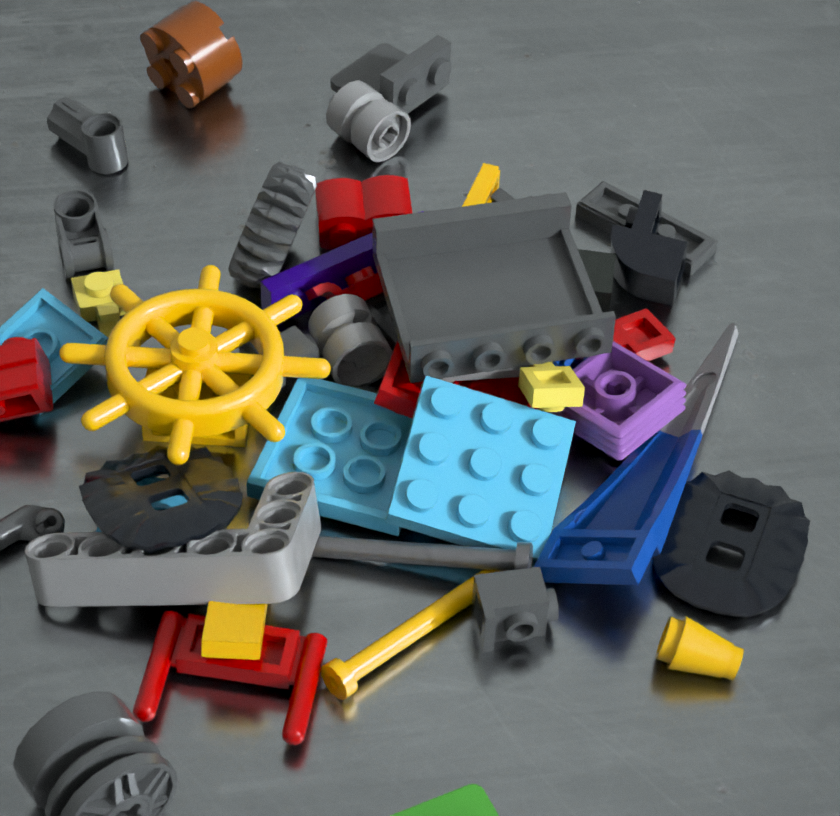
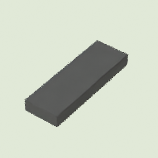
(610, 206)

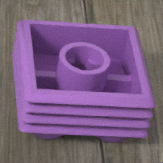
(623, 401)

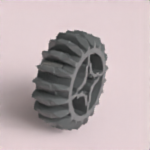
(272, 224)

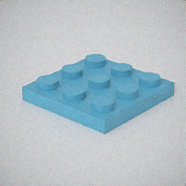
(344, 445)
(480, 469)

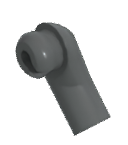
(29, 523)

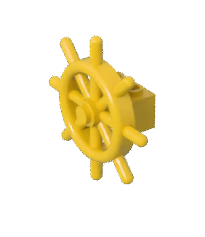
(195, 385)

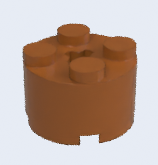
(191, 53)

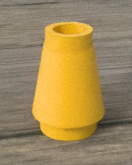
(697, 650)

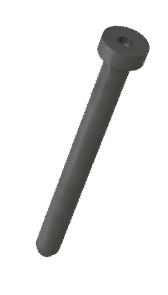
(425, 553)

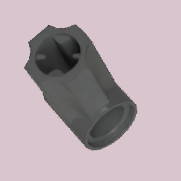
(94, 134)

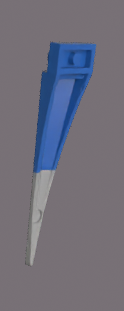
(632, 510)

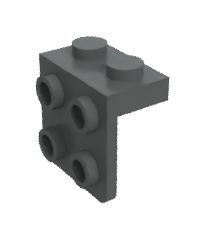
(399, 76)

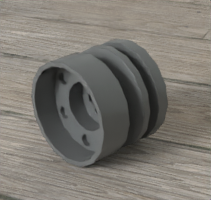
(94, 761)

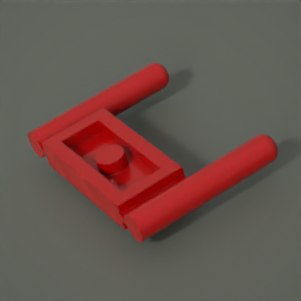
(283, 662)

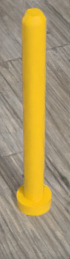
(343, 676)

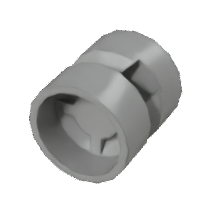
(368, 121)
(350, 340)

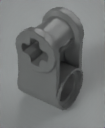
(81, 233)

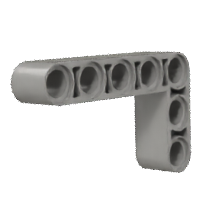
(225, 567)

